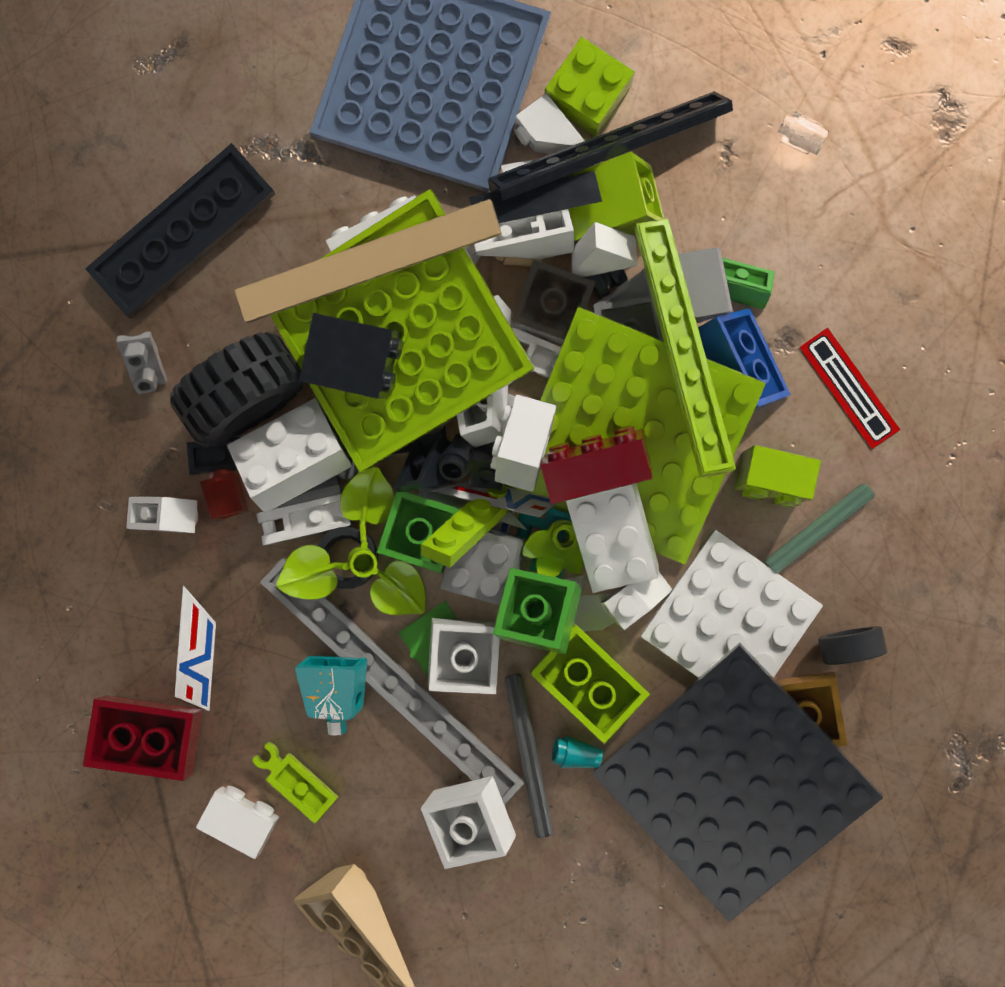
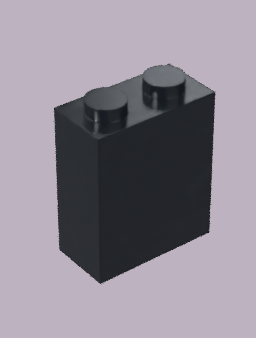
(351, 356)

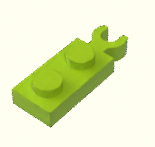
(297, 783)

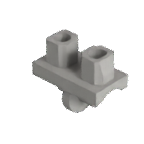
(142, 361)

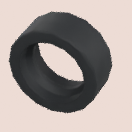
(347, 533)
(852, 645)

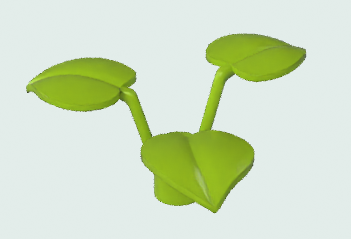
(311, 576)

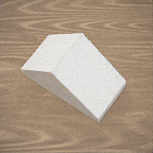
(603, 251)

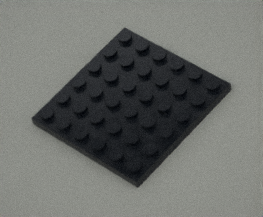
(736, 782)

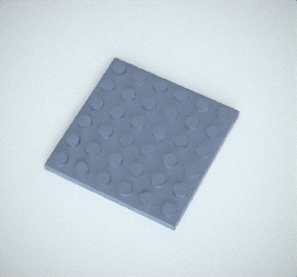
(432, 83)

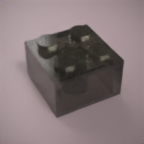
(550, 302)

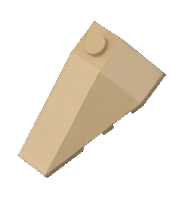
(353, 914)

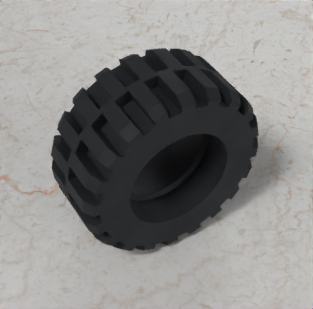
(236, 389)

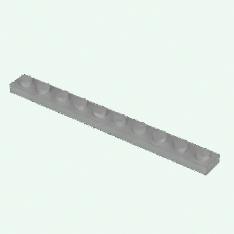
(399, 688)

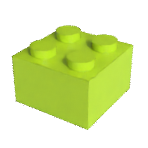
(589, 86)
(777, 475)

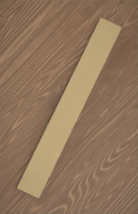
(369, 261)

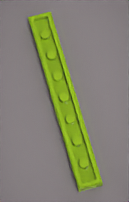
(684, 349)

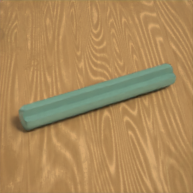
(819, 528)

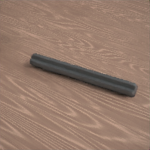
(528, 755)

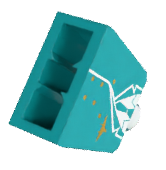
(332, 689)

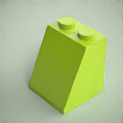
(626, 193)

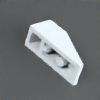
(532, 237)

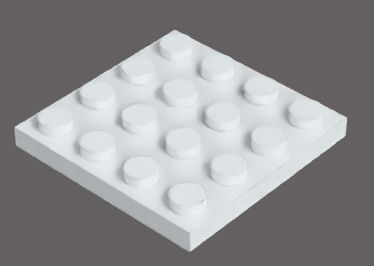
(730, 601)

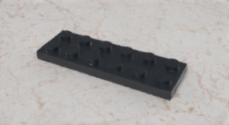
(180, 231)

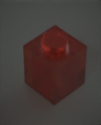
(224, 495)

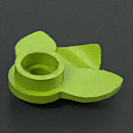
(554, 555)

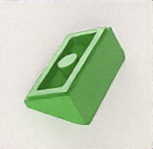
(748, 283)

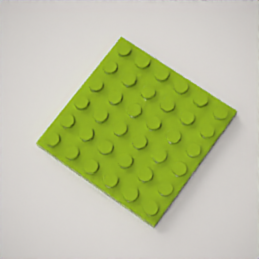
(451, 335)
(623, 379)

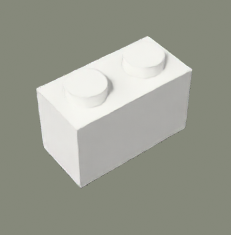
(238, 821)

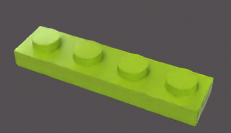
(463, 530)

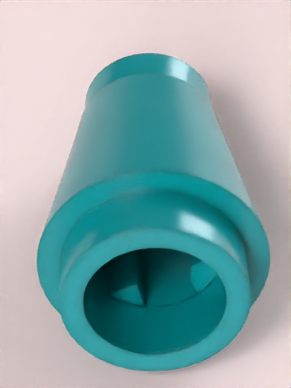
(575, 754)

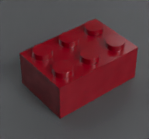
(596, 465)
(143, 737)

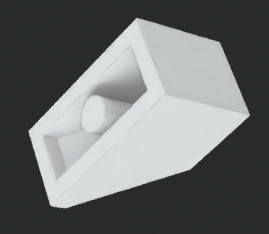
(545, 127)
(162, 514)
(635, 600)

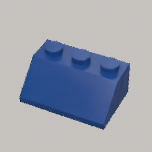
(740, 345)

